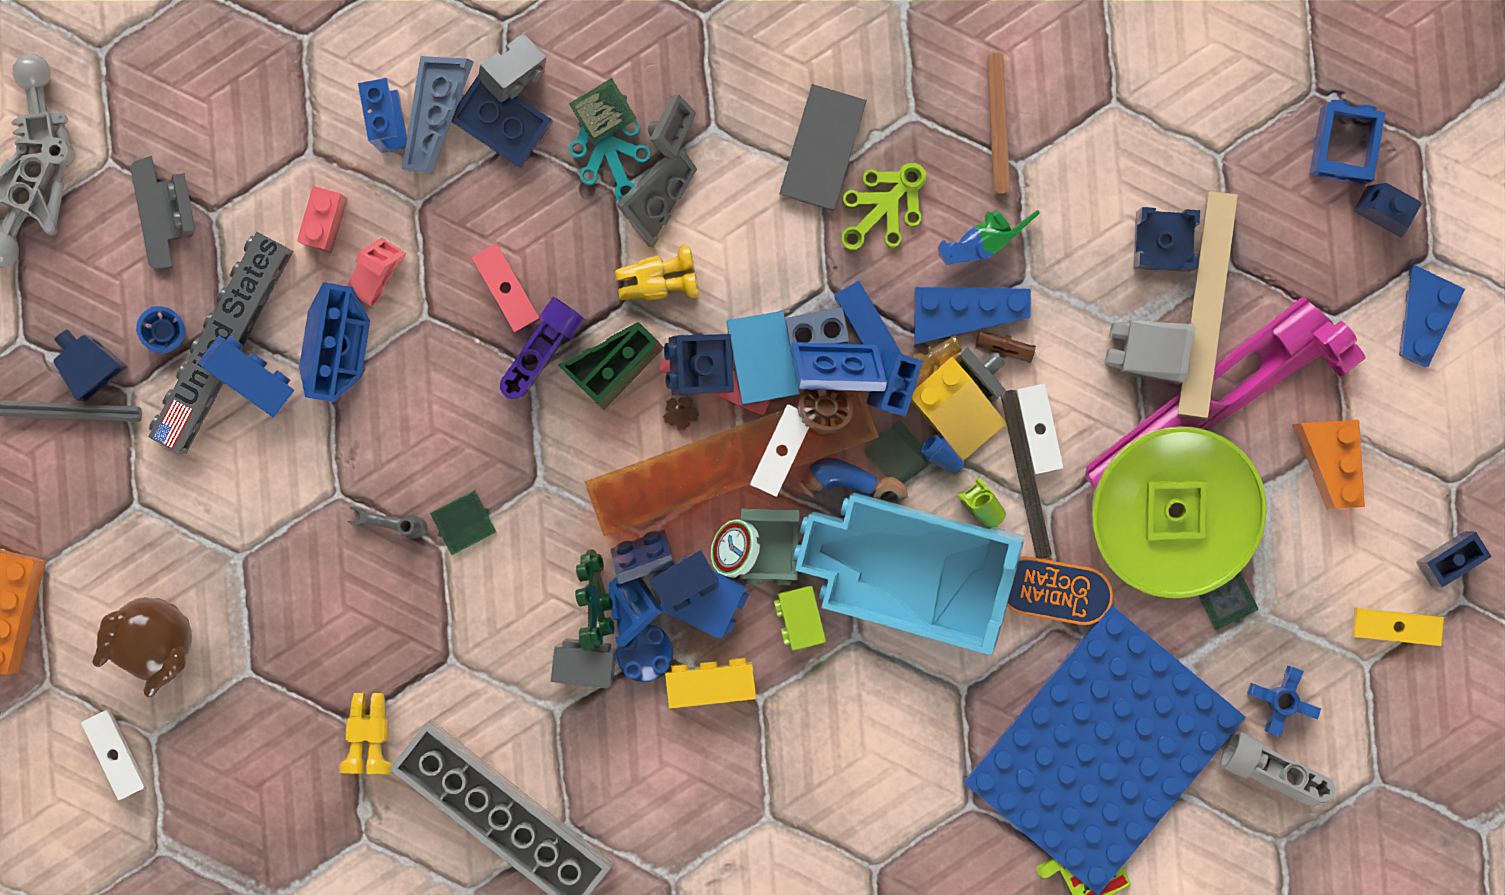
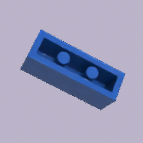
(247, 375)

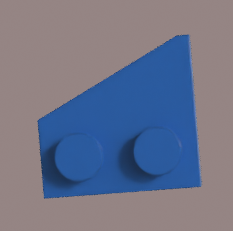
(632, 608)

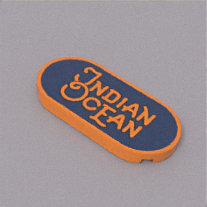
(1059, 591)

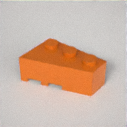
(1335, 460)

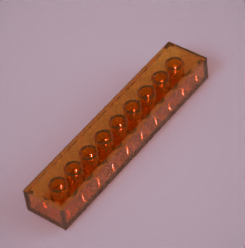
(712, 467)

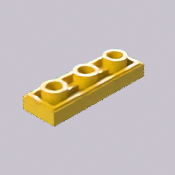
(1413, 627)

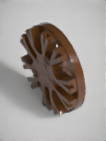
(825, 409)

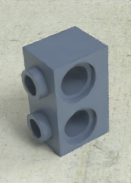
(815, 323)

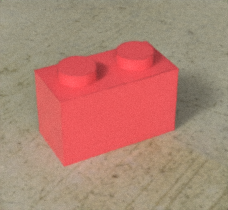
(322, 219)

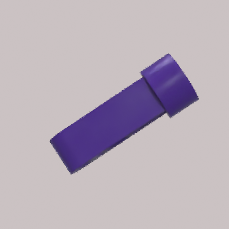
(557, 323)

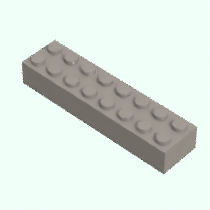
(500, 814)

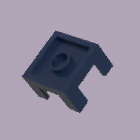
(1165, 240)

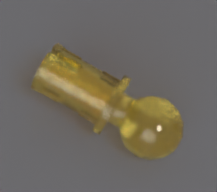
(938, 354)

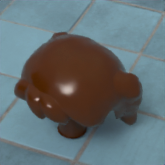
(146, 641)

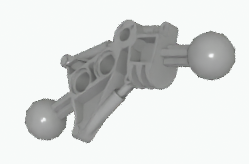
(38, 131)

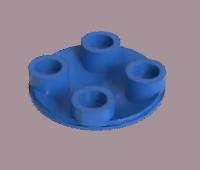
(646, 655)

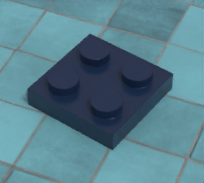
(642, 556)

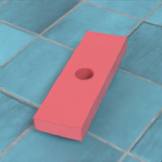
(498, 272)

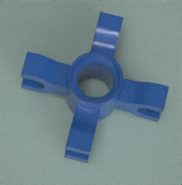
(1290, 682)

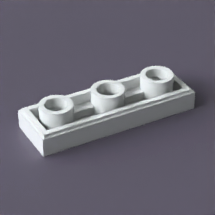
(1036, 410)
(773, 467)
(121, 772)

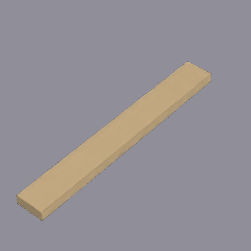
(1208, 303)

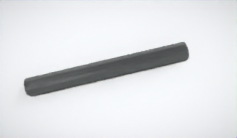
(70, 411)

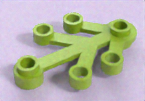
(887, 203)

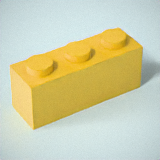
(710, 683)

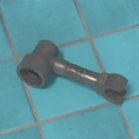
(418, 523)

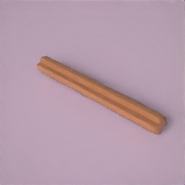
(998, 123)

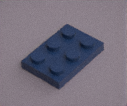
(505, 127)

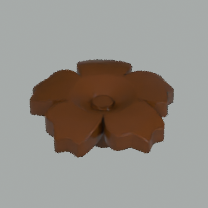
(680, 413)

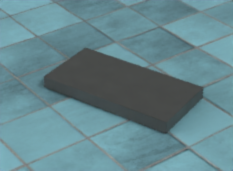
(822, 147)

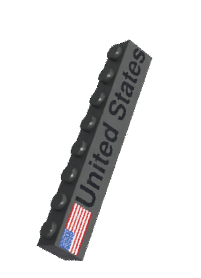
(235, 317)

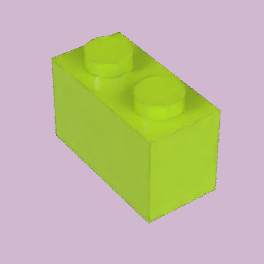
(801, 617)

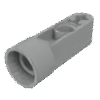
(1248, 758)

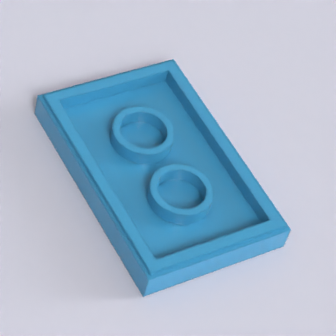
(762, 358)

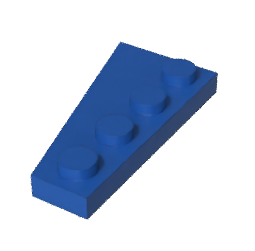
(955, 311)

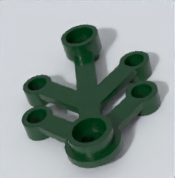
(597, 600)

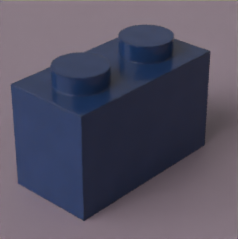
(1453, 559)
(685, 580)

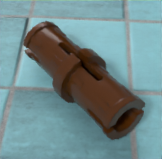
(1005, 346)

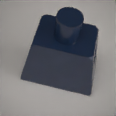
(1390, 209)
(85, 364)

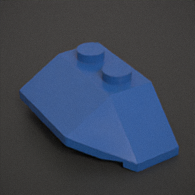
(333, 343)

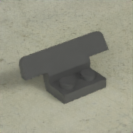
(162, 211)

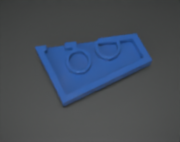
(1428, 313)

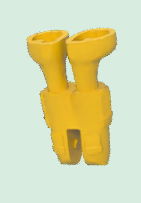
(651, 278)
(367, 728)

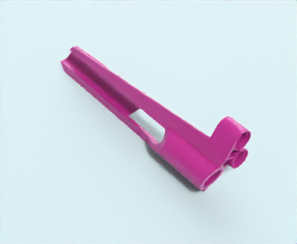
(1283, 348)

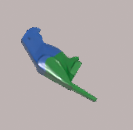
(982, 239)

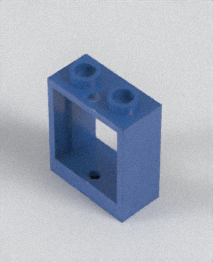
(1340, 171)

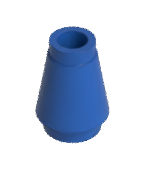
(941, 453)

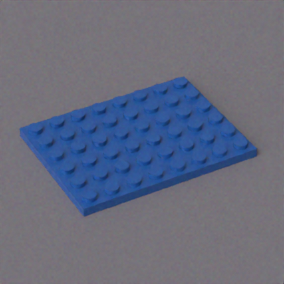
(1104, 749)

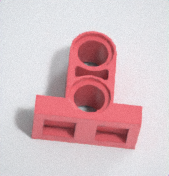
(374, 270)

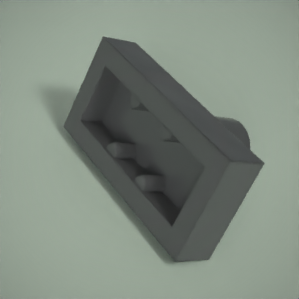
(672, 127)
(983, 372)

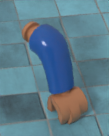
(836, 472)

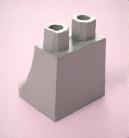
(1152, 350)

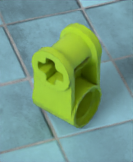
(983, 504)

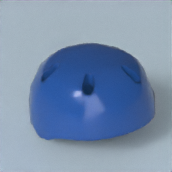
(162, 329)

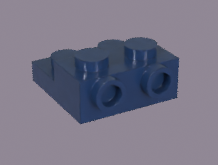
(699, 364)

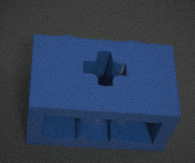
(901, 378)

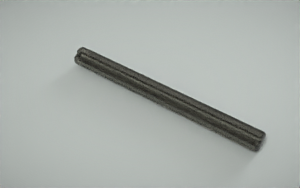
(1026, 474)

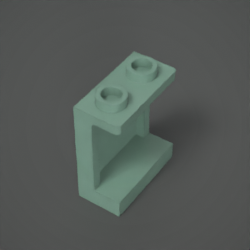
(777, 545)

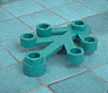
(608, 148)

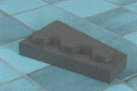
(654, 196)

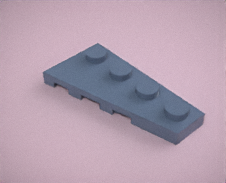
(434, 104)

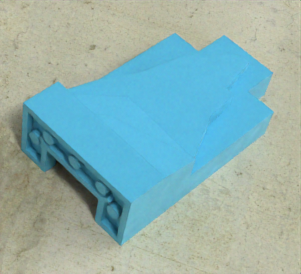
(912, 570)

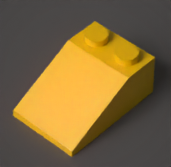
(957, 408)

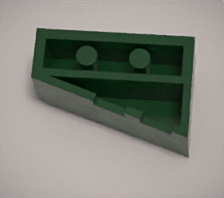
(613, 363)

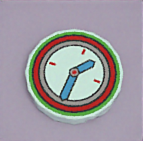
(735, 548)

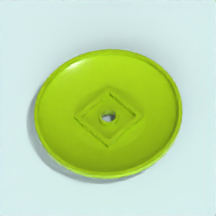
(1203, 544)

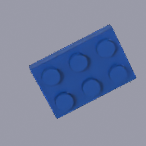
(838, 366)

